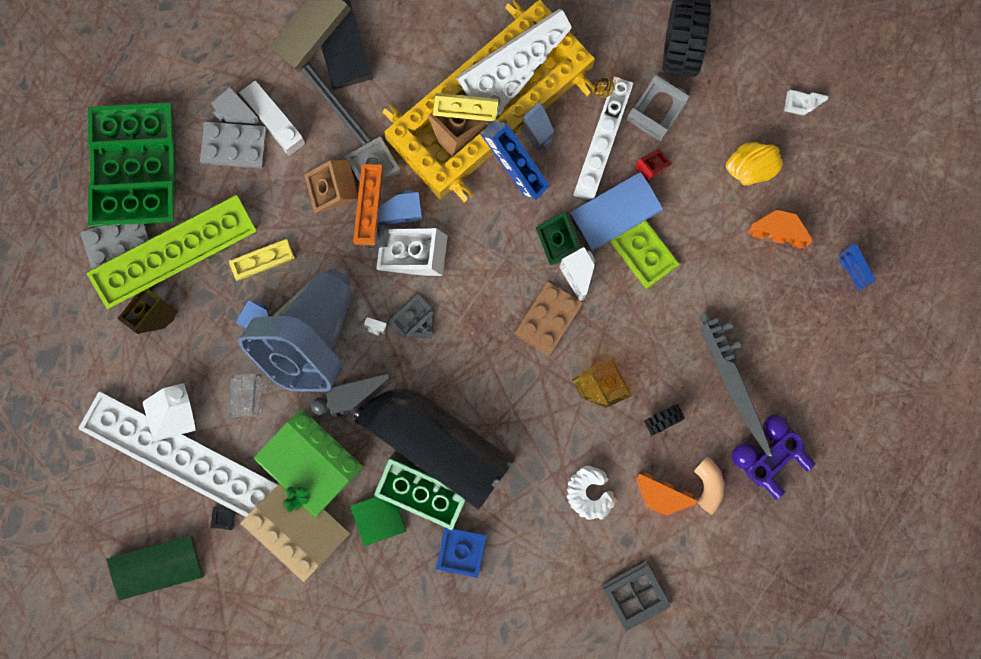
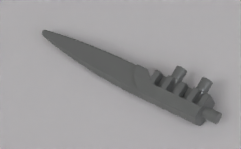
(723, 357)

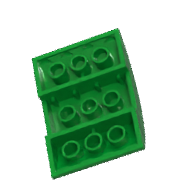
(131, 164)

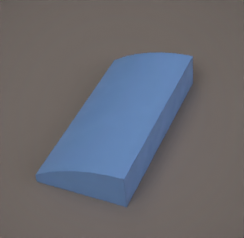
(615, 211)

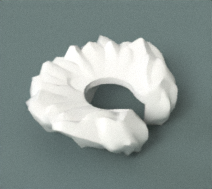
(577, 493)

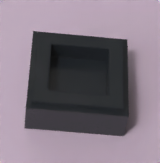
(222, 518)

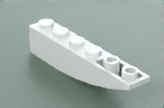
(603, 140)

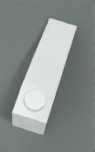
(272, 118)

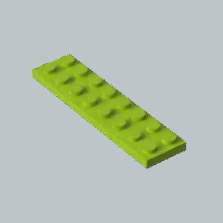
(171, 251)

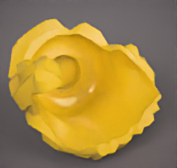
(755, 163)

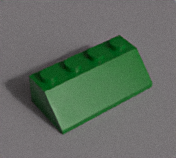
(418, 492)

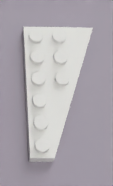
(512, 65)

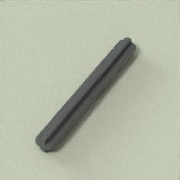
(335, 103)

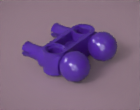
(746, 456)

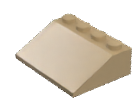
(295, 536)

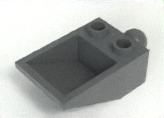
(349, 397)

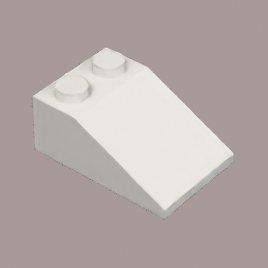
(414, 252)

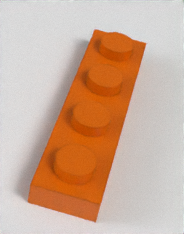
(368, 204)

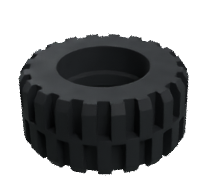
(686, 37)

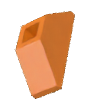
(781, 228)
(662, 496)

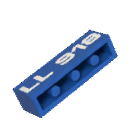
(515, 159)

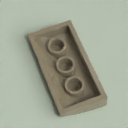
(309, 30)

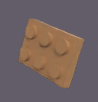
(548, 318)

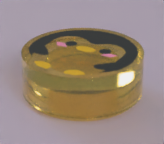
(604, 87)

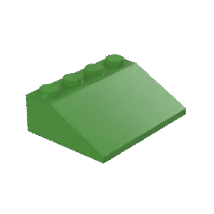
(309, 459)

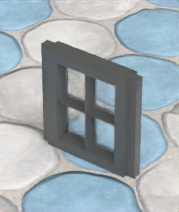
(635, 596)

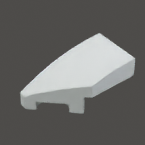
(802, 103)

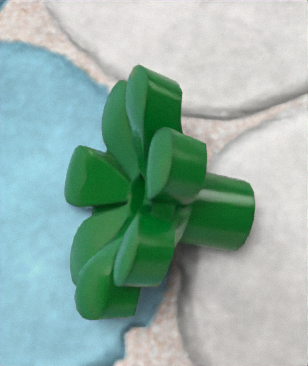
(294, 498)

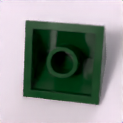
(558, 238)

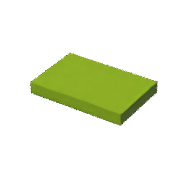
(645, 254)

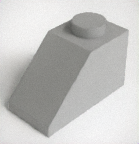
(233, 109)

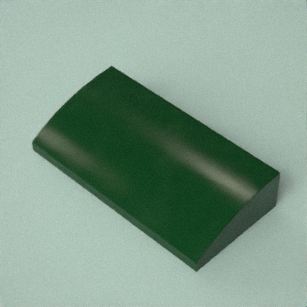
(155, 567)

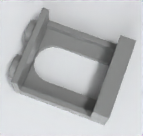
(658, 85)

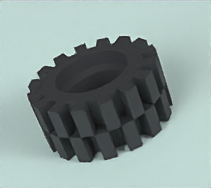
(664, 419)

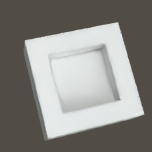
(374, 326)

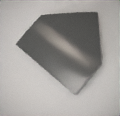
(413, 319)

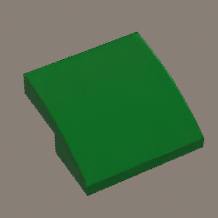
(377, 520)

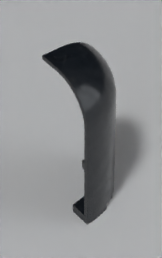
(436, 443)

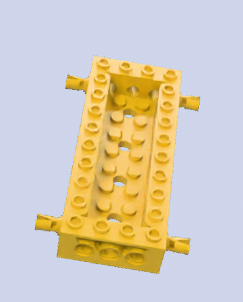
(416, 140)

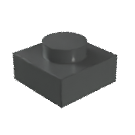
(381, 237)

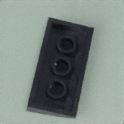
(346, 54)

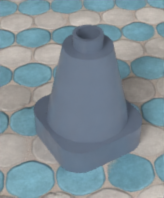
(301, 337)

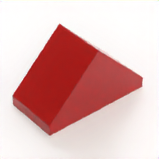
(652, 164)

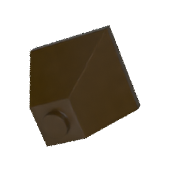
(147, 313)

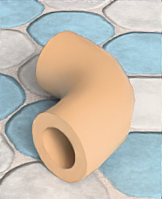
(713, 485)

